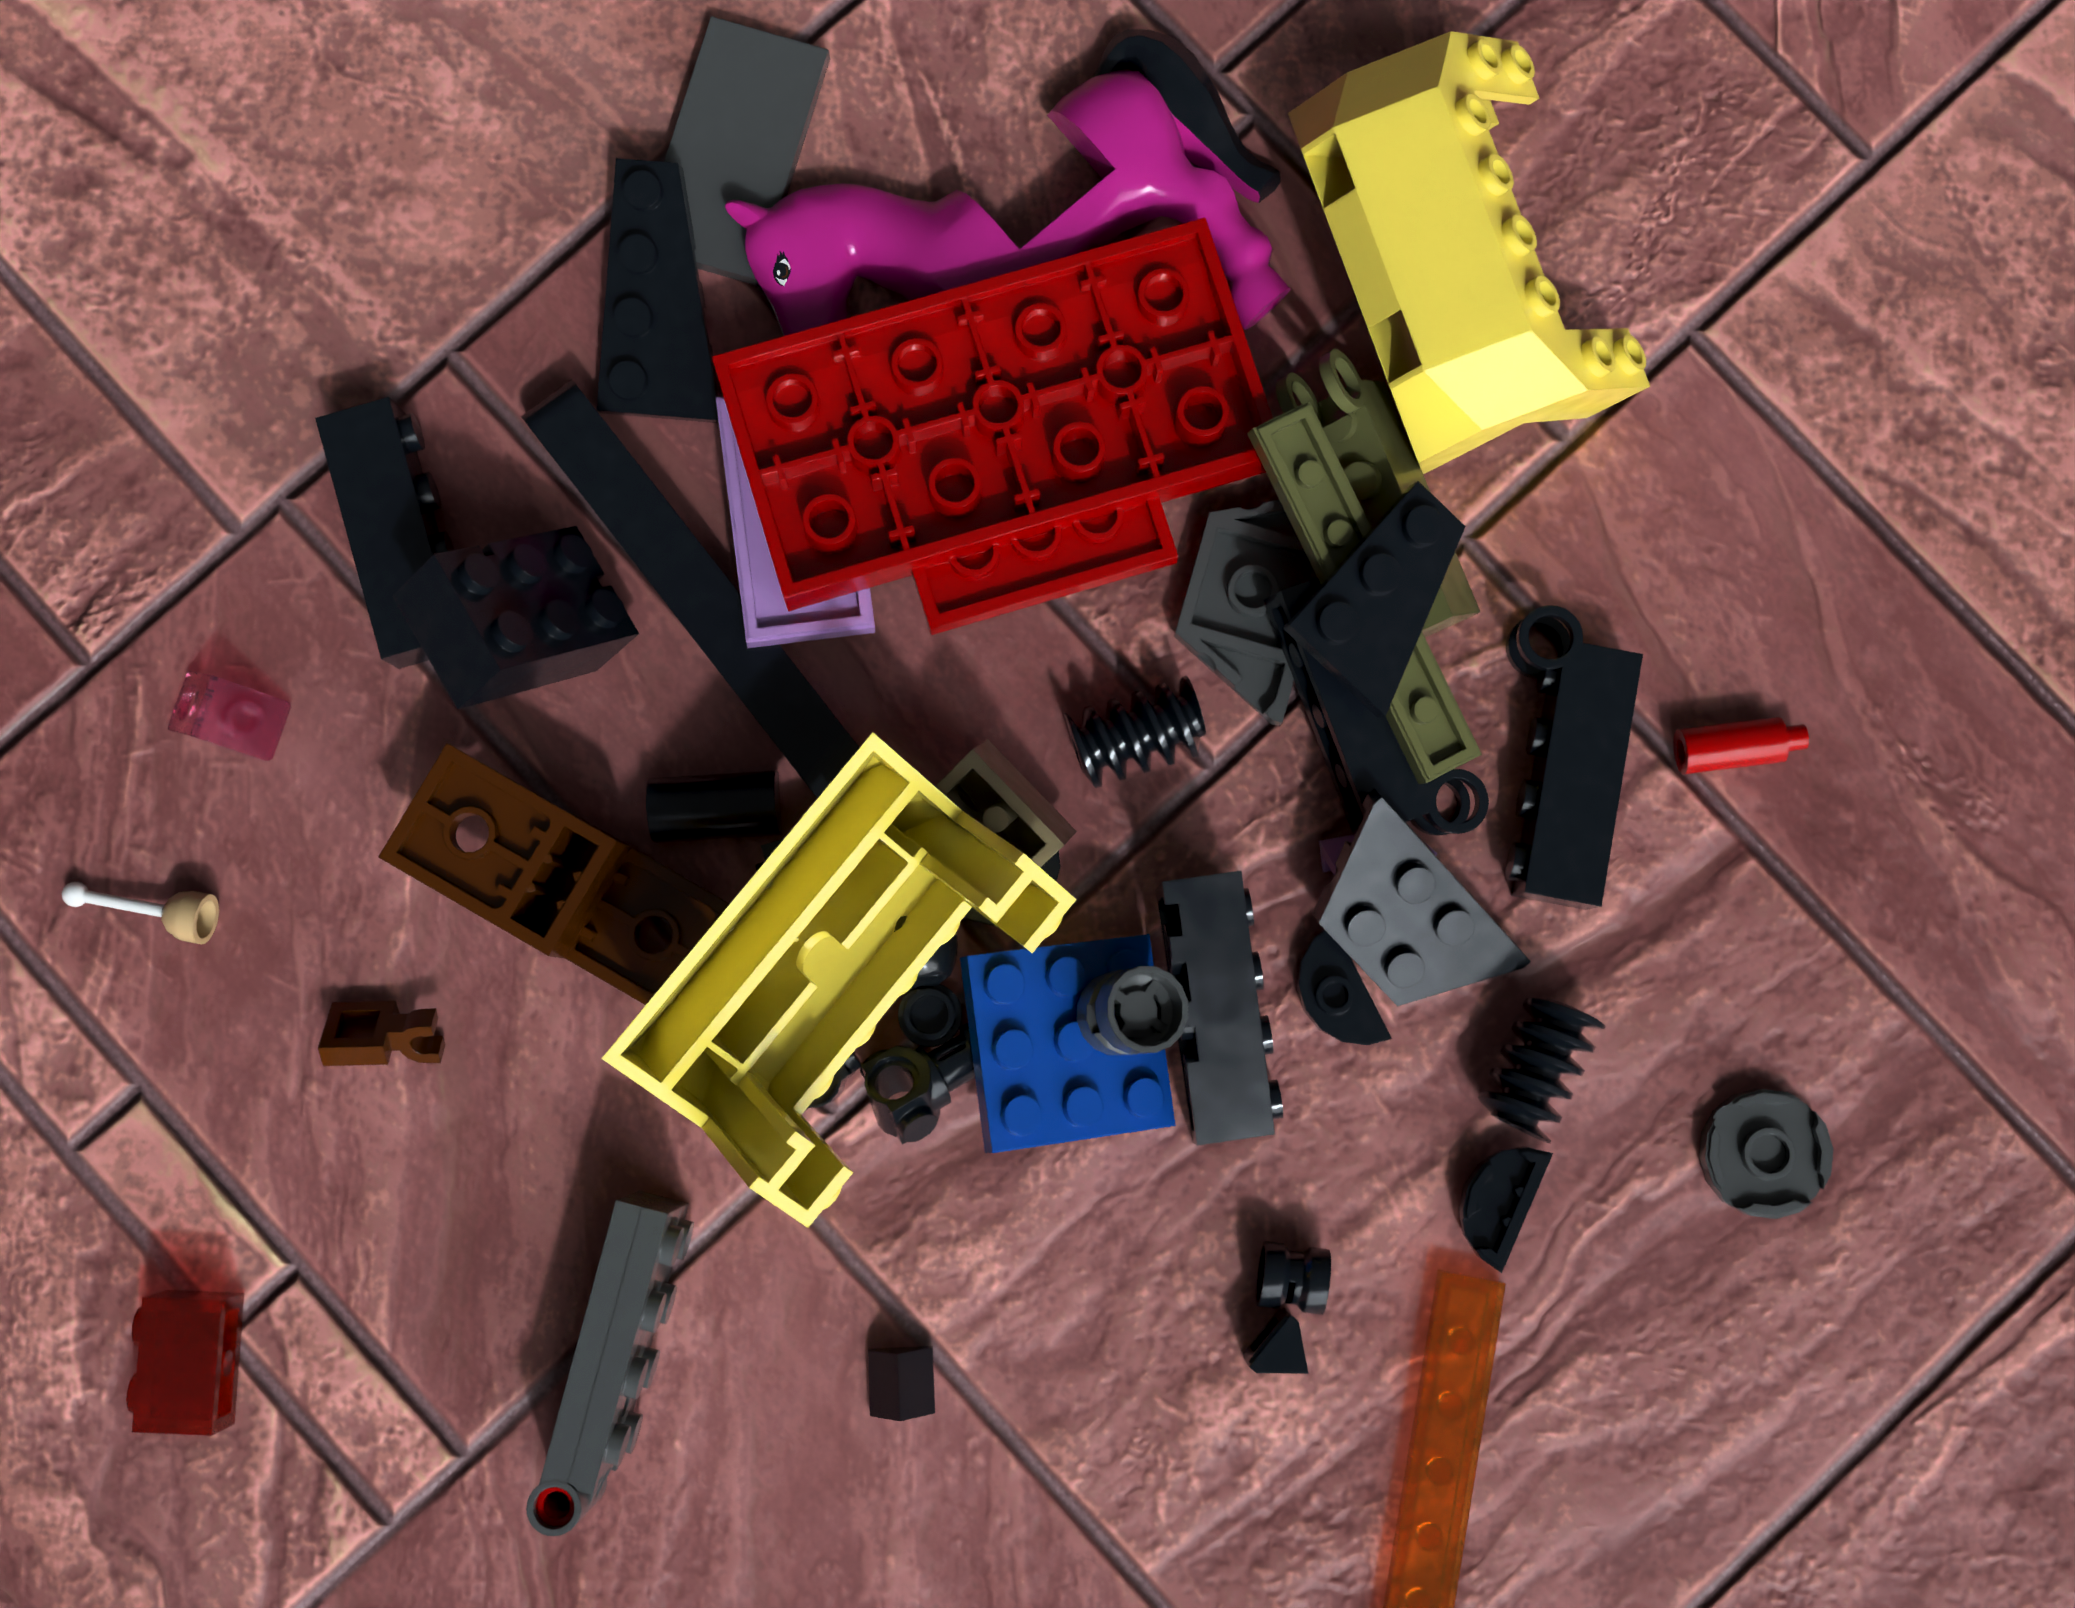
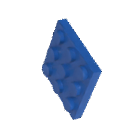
(1030, 1059)

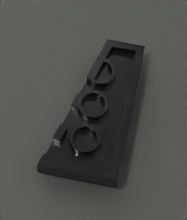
(654, 315)

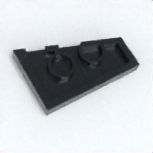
(1379, 598)

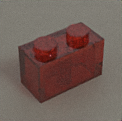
(186, 1362)

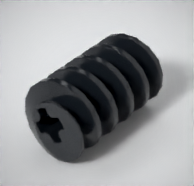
(1138, 732)
(1539, 1065)

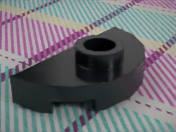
(1336, 995)
(1498, 1201)

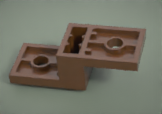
(548, 876)

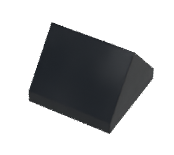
(1278, 1346)
(901, 1382)

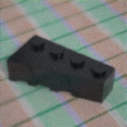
(1225, 1036)

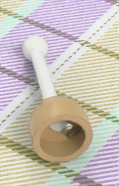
(186, 915)

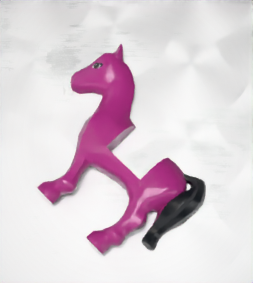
(1126, 124)

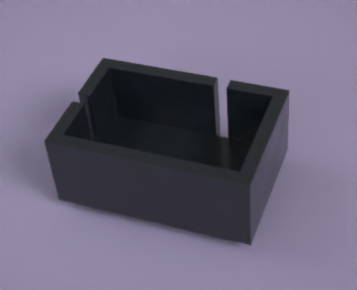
(514, 615)

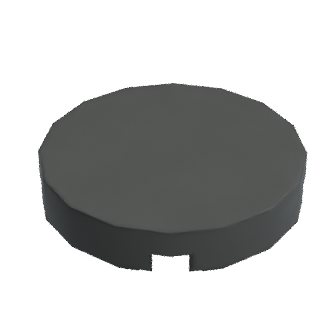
(1765, 1153)

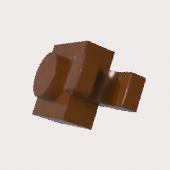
(373, 1029)

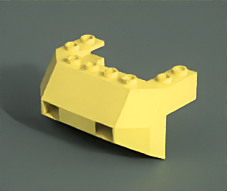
(1446, 254)
(814, 963)

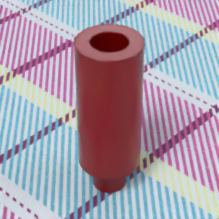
(1737, 744)

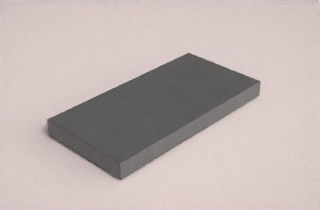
(742, 132)

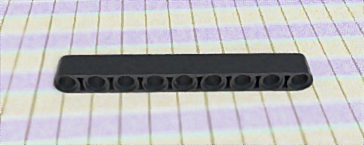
(690, 584)

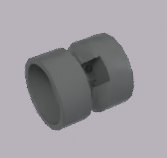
(1147, 1006)

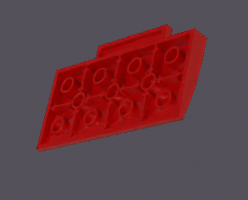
(1000, 429)

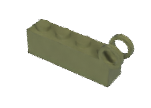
(1375, 460)

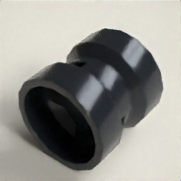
(1293, 1277)

